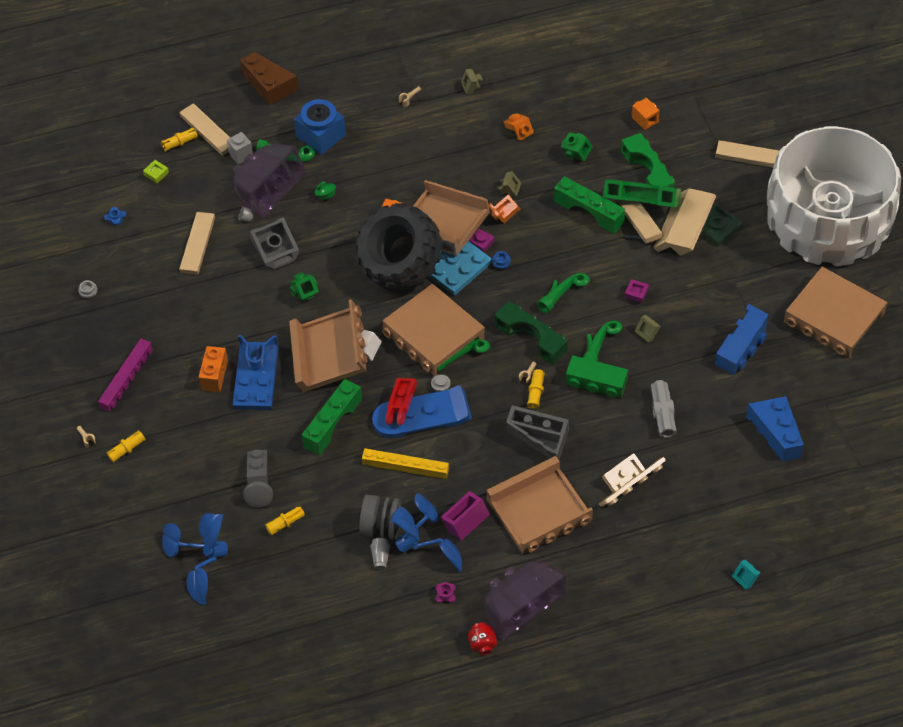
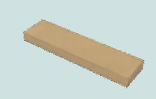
(206, 128)
(746, 154)
(640, 220)
(197, 243)

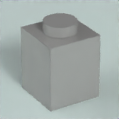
(239, 147)

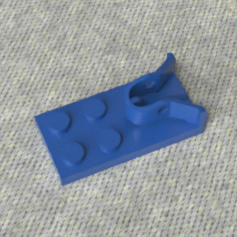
(255, 374)

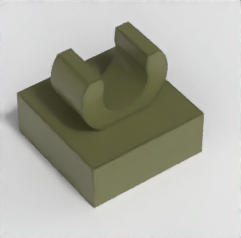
(470, 81)
(510, 184)
(647, 328)

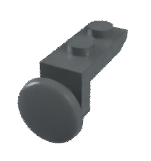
(257, 492)

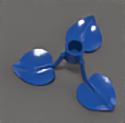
(209, 530)
(411, 536)

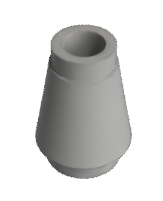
(380, 552)

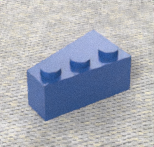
(743, 341)
(778, 426)

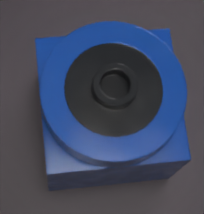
(320, 125)

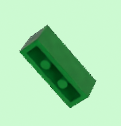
(596, 377)

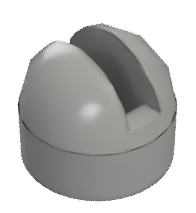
(245, 215)

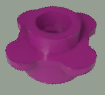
(445, 587)

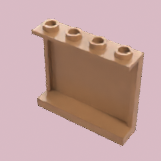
(454, 213)
(834, 311)
(431, 328)
(328, 348)
(538, 506)

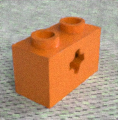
(213, 369)

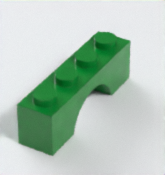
(638, 151)
(642, 192)
(608, 214)
(319, 432)

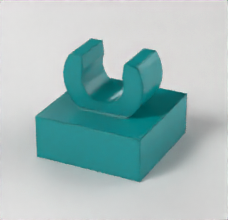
(745, 574)

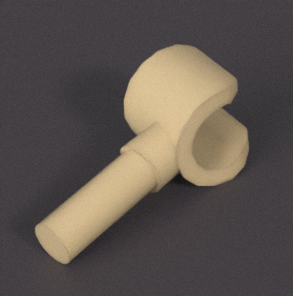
(405, 97)
(527, 373)
(86, 437)

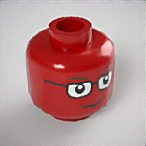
(482, 638)

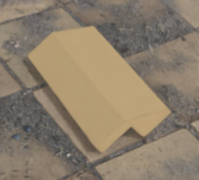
(685, 222)

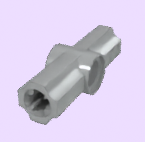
(663, 409)

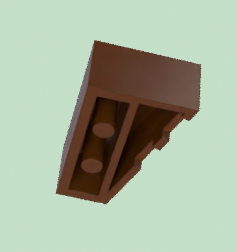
(268, 78)

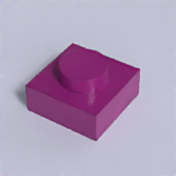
(482, 240)
(636, 291)

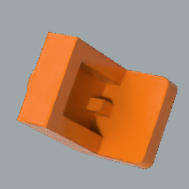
(519, 124)
(504, 209)

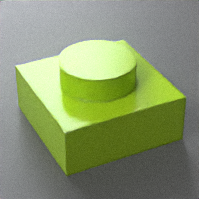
(156, 171)

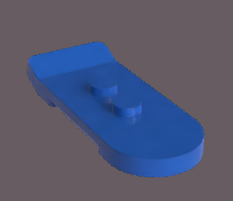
(425, 413)

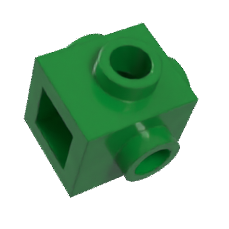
(576, 146)
(309, 286)

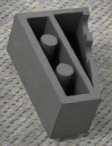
(538, 430)

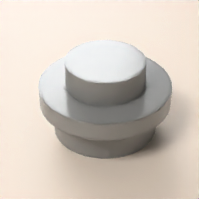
(87, 289)
(440, 383)

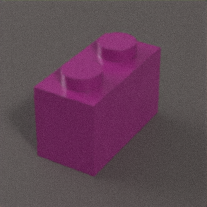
(465, 515)

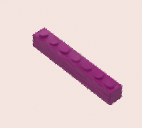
(125, 375)

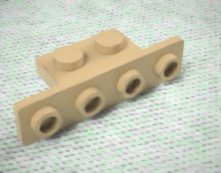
(625, 475)

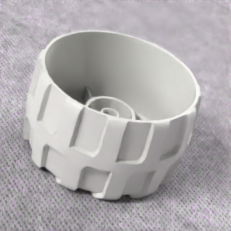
(833, 195)

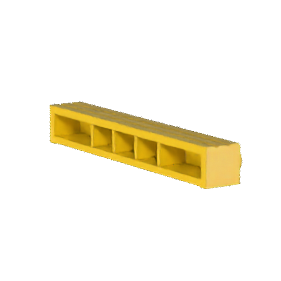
(405, 463)

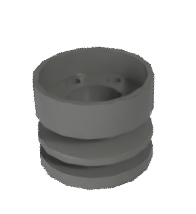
(378, 517)

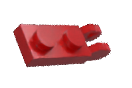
(400, 400)

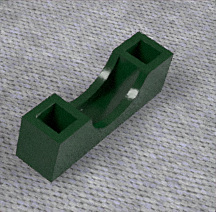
(513, 320)

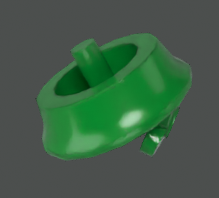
(325, 191)

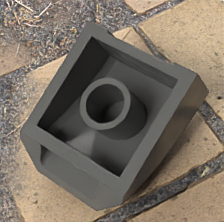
(275, 244)

